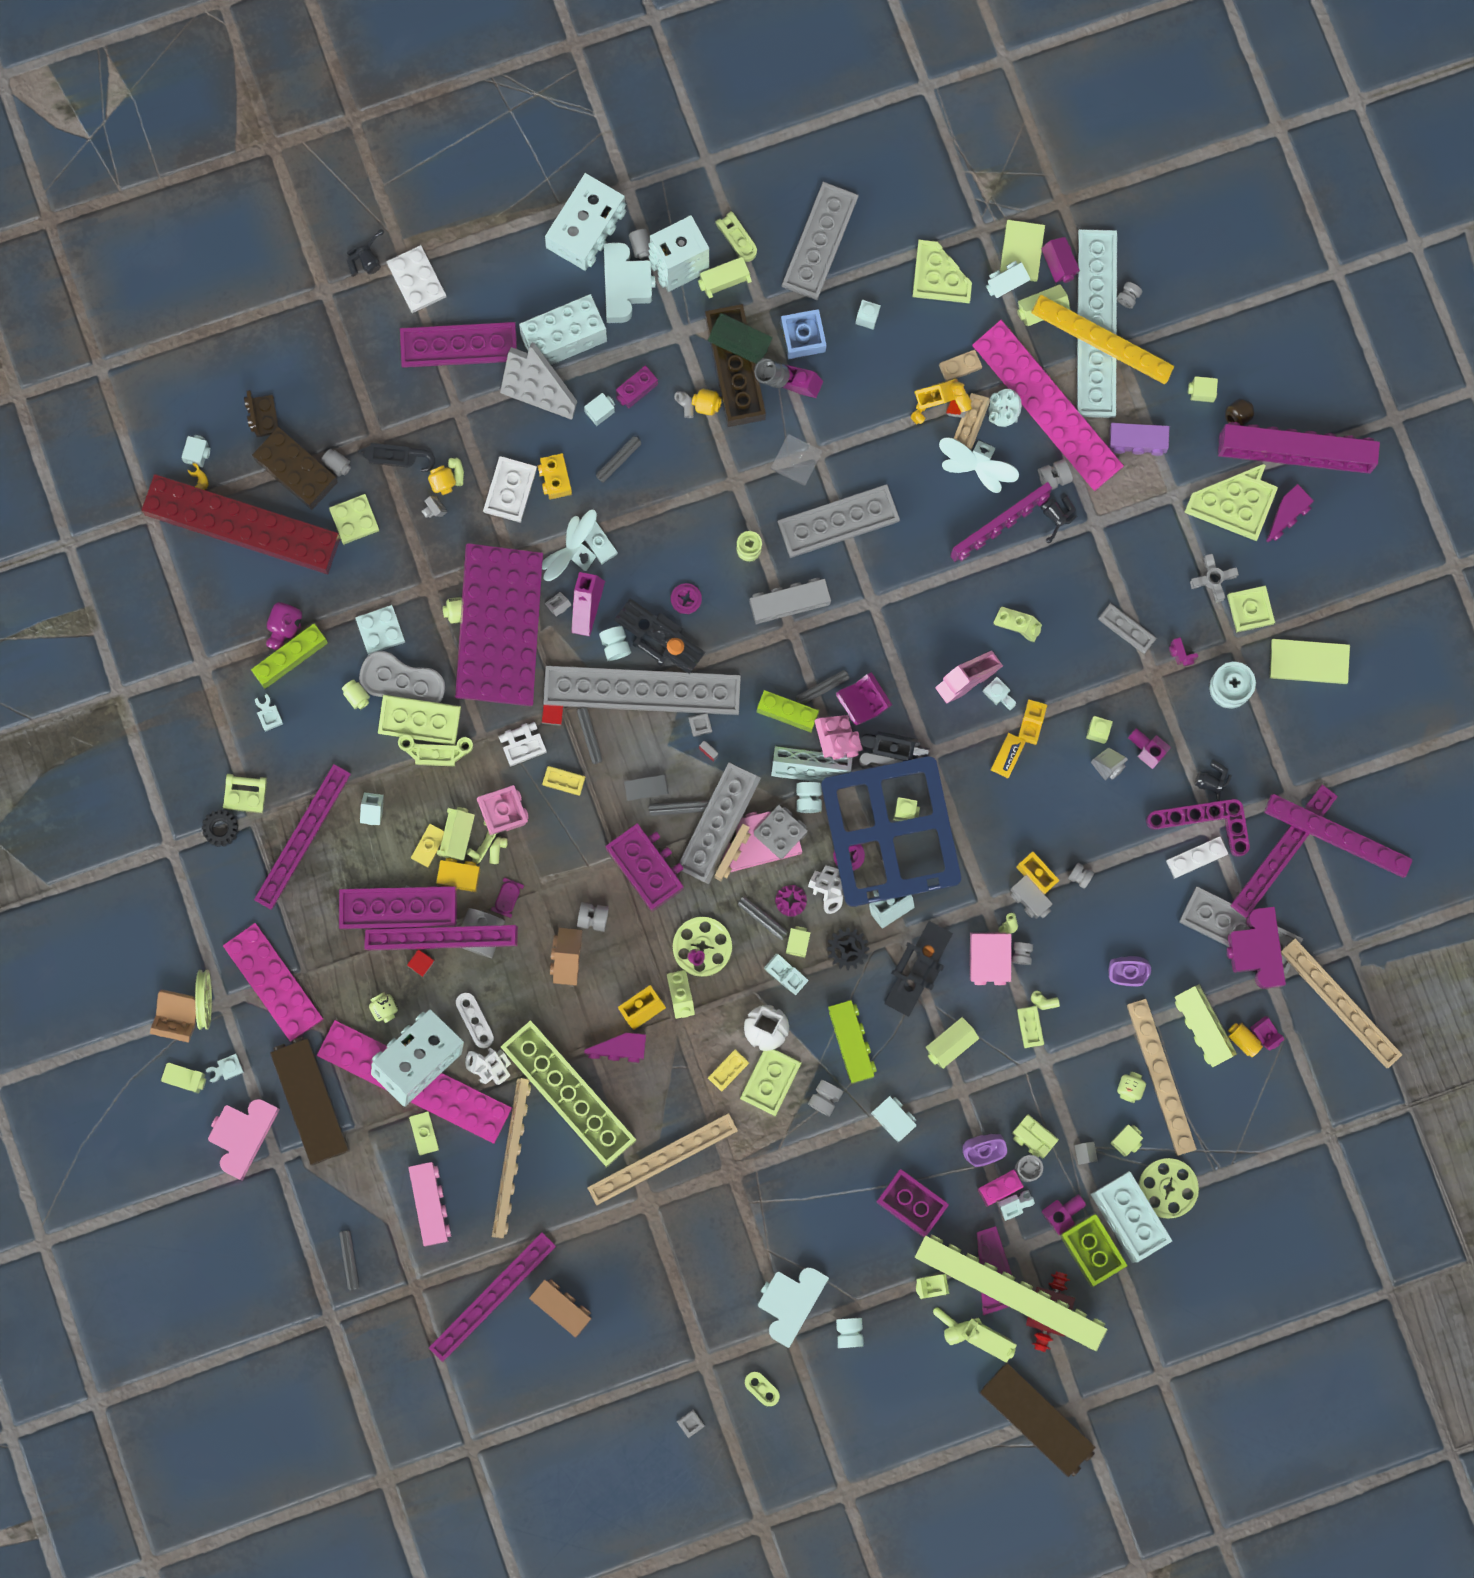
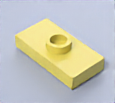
(563, 780)
(428, 846)
(728, 1070)

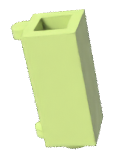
(724, 276)
(1026, 305)
(456, 834)
(951, 1043)
(989, 1340)

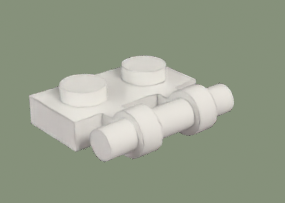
(524, 749)

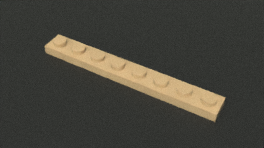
(1340, 1003)
(1161, 1077)
(662, 1159)
(510, 1166)

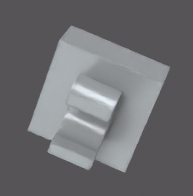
(434, 507)

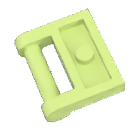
(245, 800)

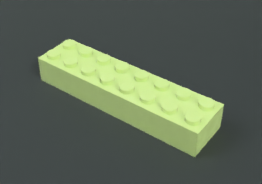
(568, 1093)

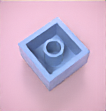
(803, 334)

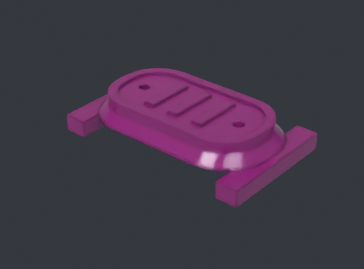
(507, 897)

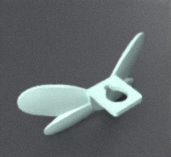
(965, 460)
(575, 535)

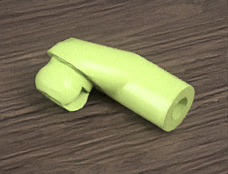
(458, 470)
(495, 849)
(1010, 925)
(1042, 1002)

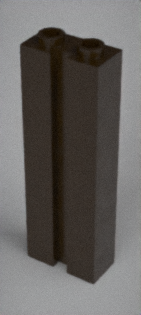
(309, 1101)
(1037, 1420)

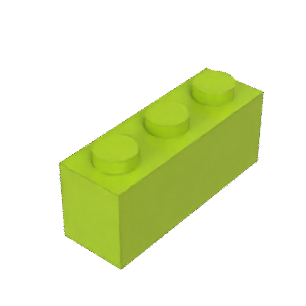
(787, 711)

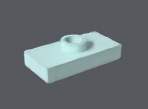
(600, 544)

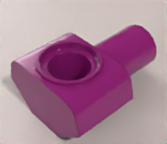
(1145, 744)
(1067, 1210)

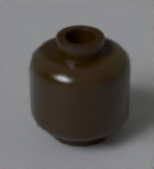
(1239, 412)

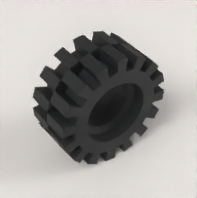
(208, 825)

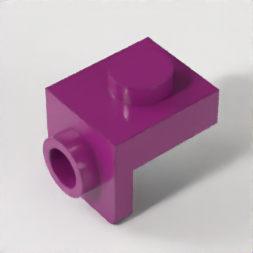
(1177, 651)
(1267, 1033)

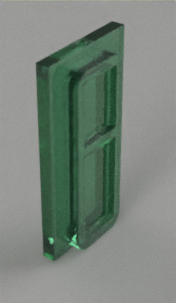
(740, 339)

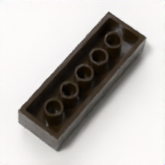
(736, 376)

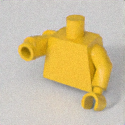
(940, 394)

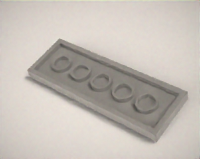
(820, 241)
(838, 521)
(719, 822)
(1218, 919)

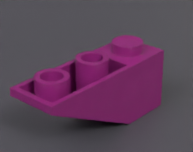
(803, 382)
(1290, 507)
(586, 602)
(623, 1046)

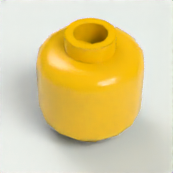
(707, 402)
(442, 480)

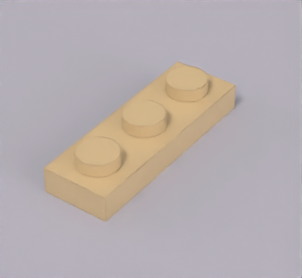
(971, 423)
(733, 853)

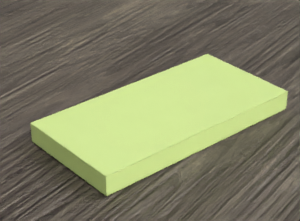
(1309, 661)
(419, 719)

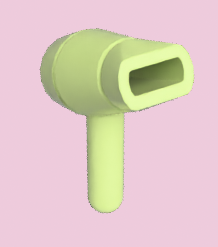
(954, 1333)

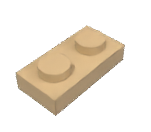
(960, 365)

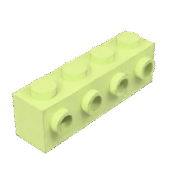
(1205, 1025)

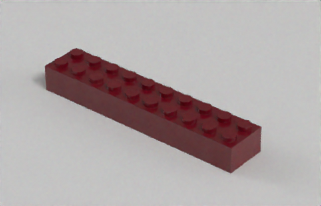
(241, 524)

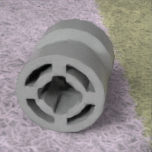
(1129, 295)
(1081, 875)
(1022, 953)

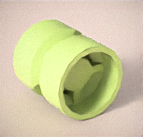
(749, 546)

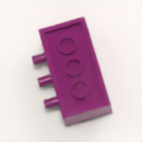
(646, 866)

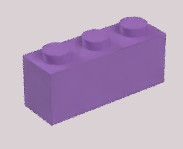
(1138, 438)

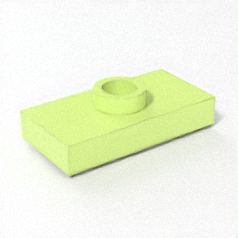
(1030, 1027)
(424, 1133)

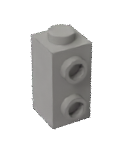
(1031, 897)

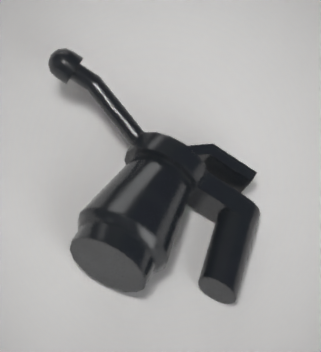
(368, 260)
(1055, 513)
(1209, 782)

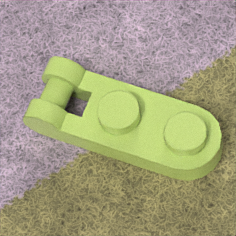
(737, 237)

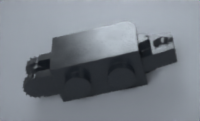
(894, 746)

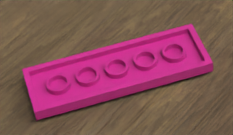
(273, 982)

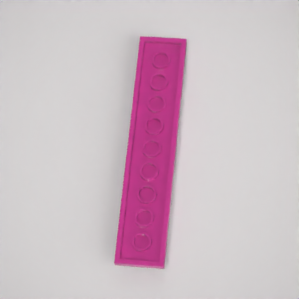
(1048, 405)
(441, 1097)

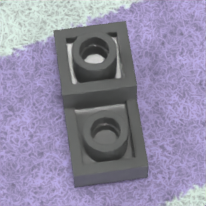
(646, 787)

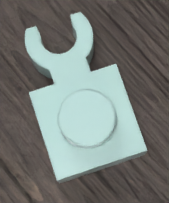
(269, 715)
(228, 1067)

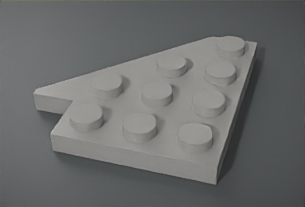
(534, 381)

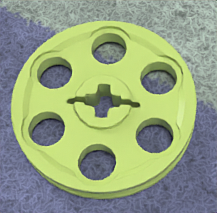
(709, 939)
(203, 999)
(1178, 1185)

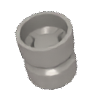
(1061, 471)
(599, 920)
(825, 1098)
(1029, 1168)

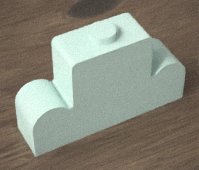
(625, 282)
(790, 1302)

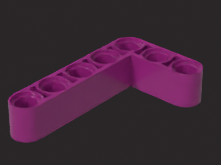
(1204, 816)

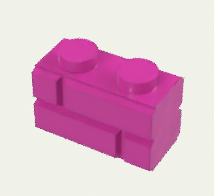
(1000, 1188)

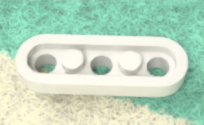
(471, 1012)

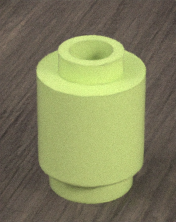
(356, 694)

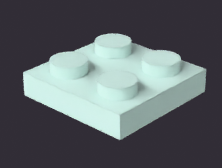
(380, 629)

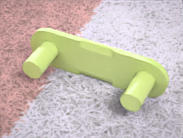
(479, 854)

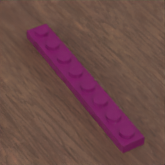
(1338, 835)
(302, 837)
(1280, 856)
(441, 937)
(492, 1297)

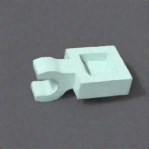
(998, 691)
(1013, 1205)

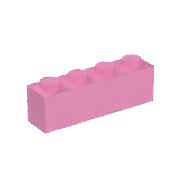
(428, 1204)

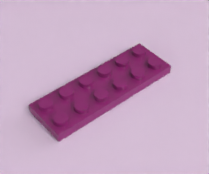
(457, 344)
(1006, 519)
(398, 908)

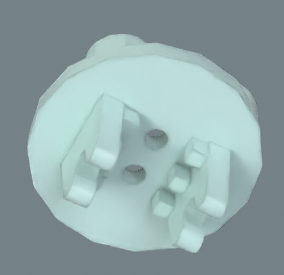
(1004, 407)

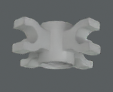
(1215, 586)

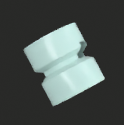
(615, 644)
(809, 797)
(850, 1333)

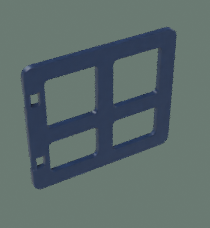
(885, 831)

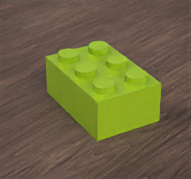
(1093, 1250)

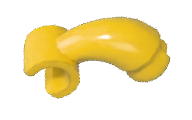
(202, 478)

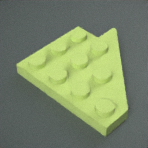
(1235, 503)

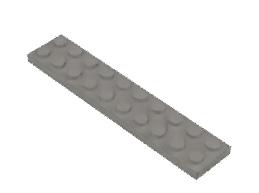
(642, 690)

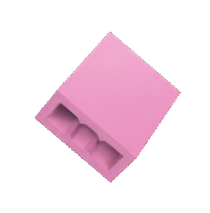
(990, 958)

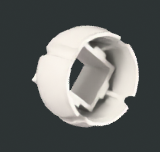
(761, 1038)

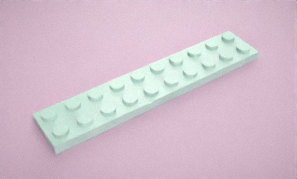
(1099, 305)

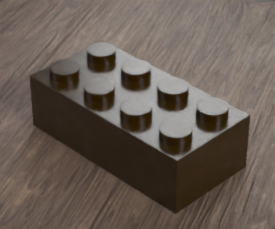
(295, 468)

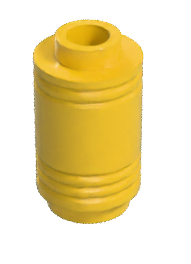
(1244, 1039)

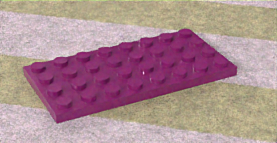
(499, 625)

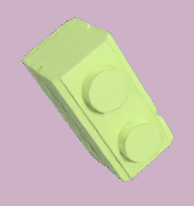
(1034, 1136)

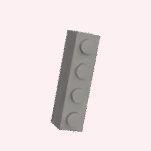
(789, 601)

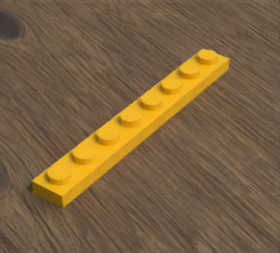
(1102, 339)

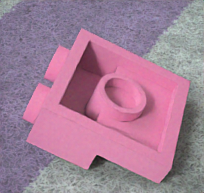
(837, 737)
(503, 810)

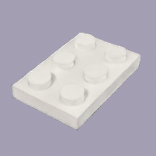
(416, 279)
(510, 489)

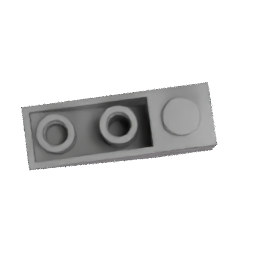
(1109, 763)

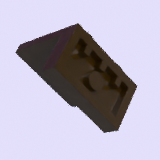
(262, 414)

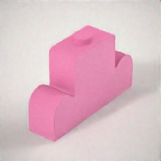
(967, 676)
(754, 851)
(242, 1135)

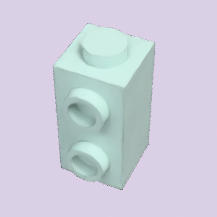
(1007, 280)

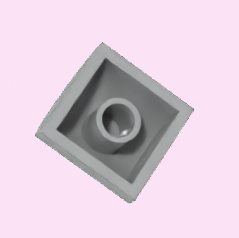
(478, 918)

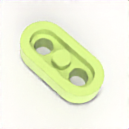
(761, 1389)

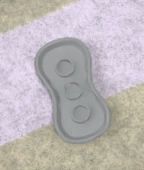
(386, 675)

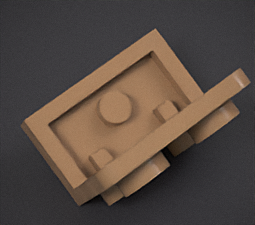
(174, 1016)

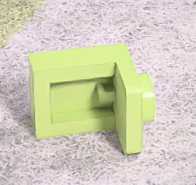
(932, 1286)

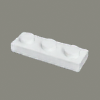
(1197, 857)

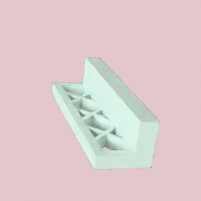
(808, 769)

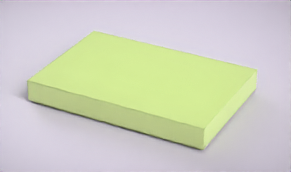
(1024, 245)
(770, 1081)

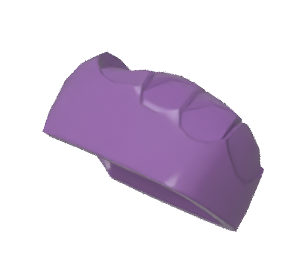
(1129, 971)
(984, 1149)

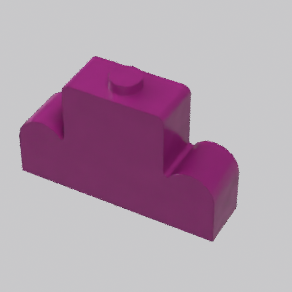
(1258, 949)

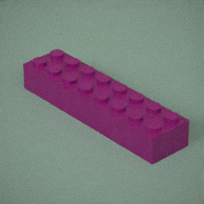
(1298, 448)

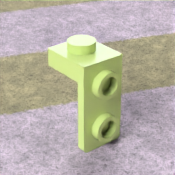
(1018, 622)
(680, 994)
(183, 1078)

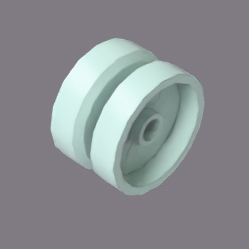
(1224, 693)

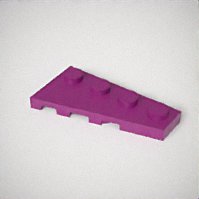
(992, 1252)

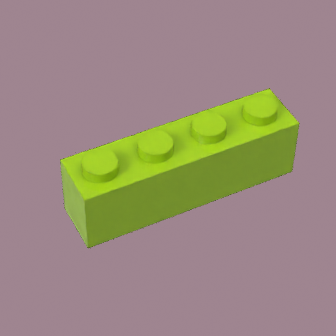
(289, 656)
(851, 1042)

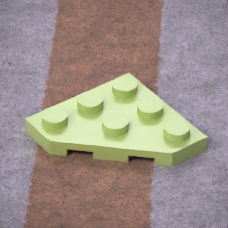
(939, 275)

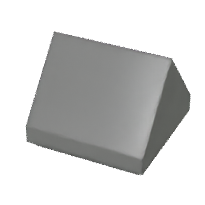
(1086, 1153)

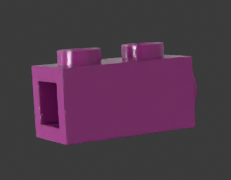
(1060, 260)
(636, 387)

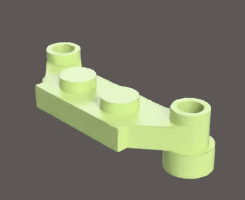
(435, 754)

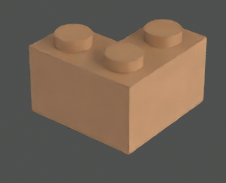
(566, 956)

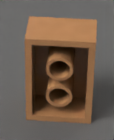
(561, 1307)

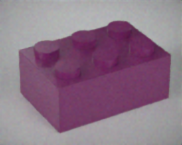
(912, 1203)

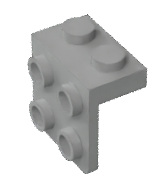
(780, 831)

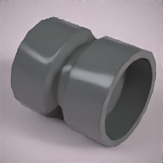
(772, 373)

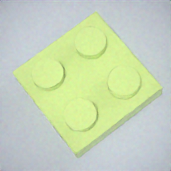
(354, 519)
(1250, 609)

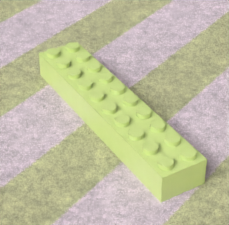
(1007, 1291)

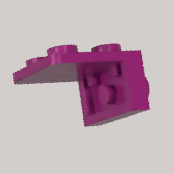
(864, 699)

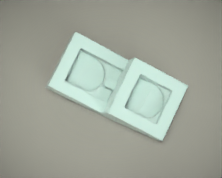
(786, 974)

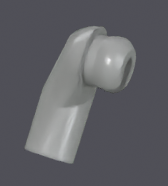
(685, 401)

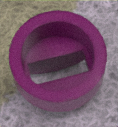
(696, 957)

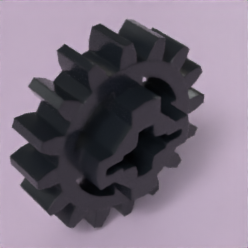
(851, 941)

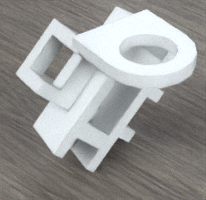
(832, 891)
(482, 1064)

